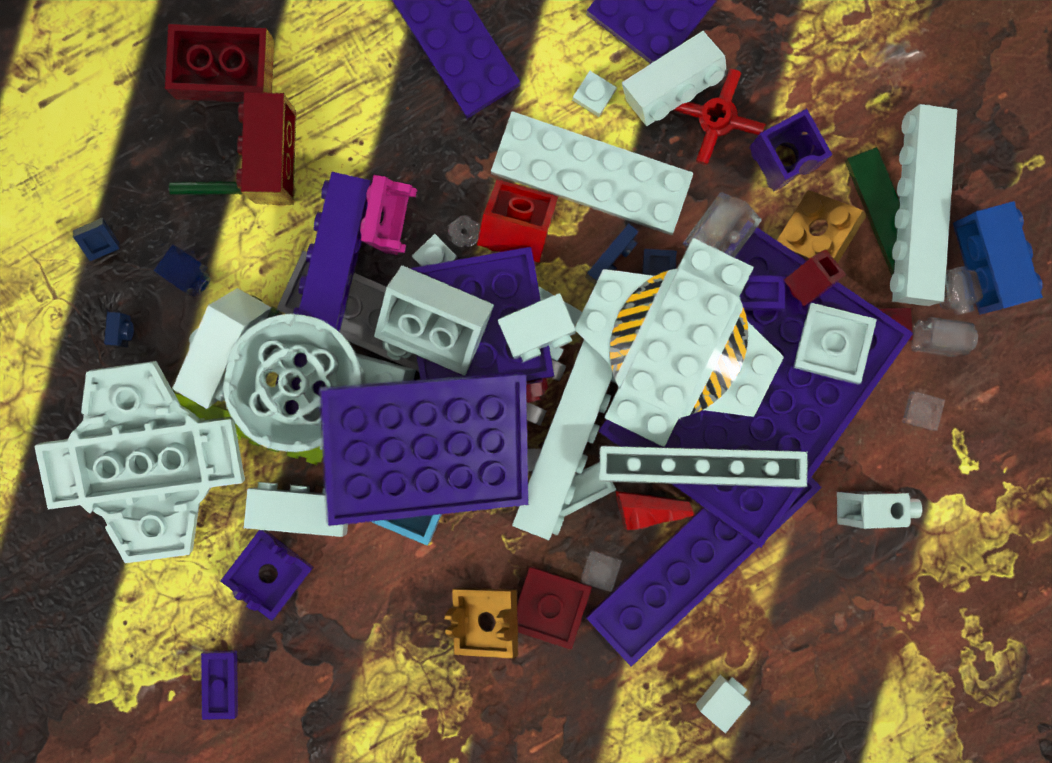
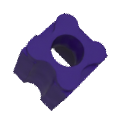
(809, 149)

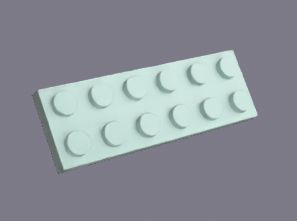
(592, 173)

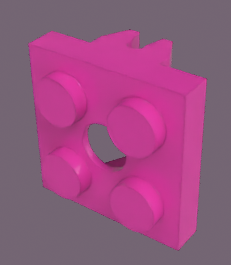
(392, 200)

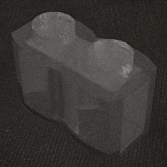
(944, 337)

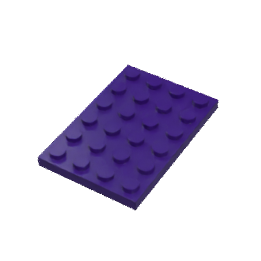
(424, 447)

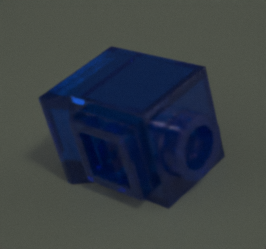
(183, 271)

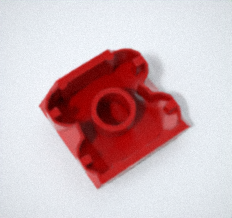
(646, 510)

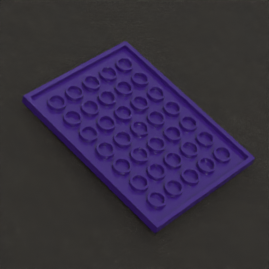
(798, 410)

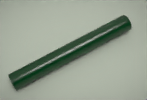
(198, 188)

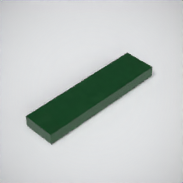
(877, 199)

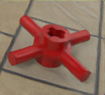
(722, 125)

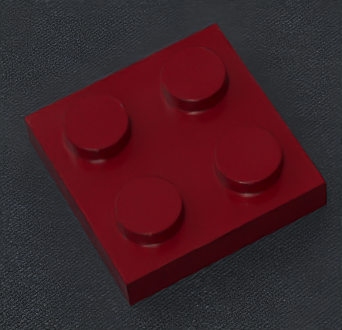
(551, 607)

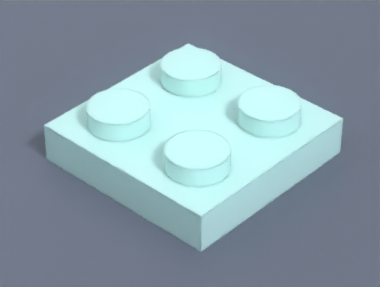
(835, 343)

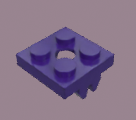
(245, 580)

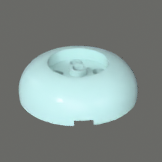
(272, 348)

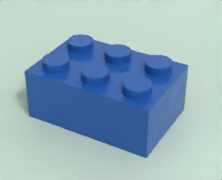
(1000, 255)

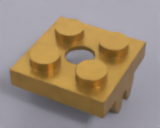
(842, 226)
(465, 625)

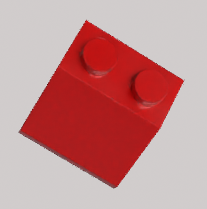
(516, 219)

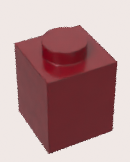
(814, 277)

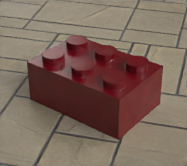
(218, 62)
(267, 148)

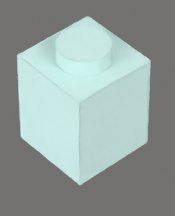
(723, 702)

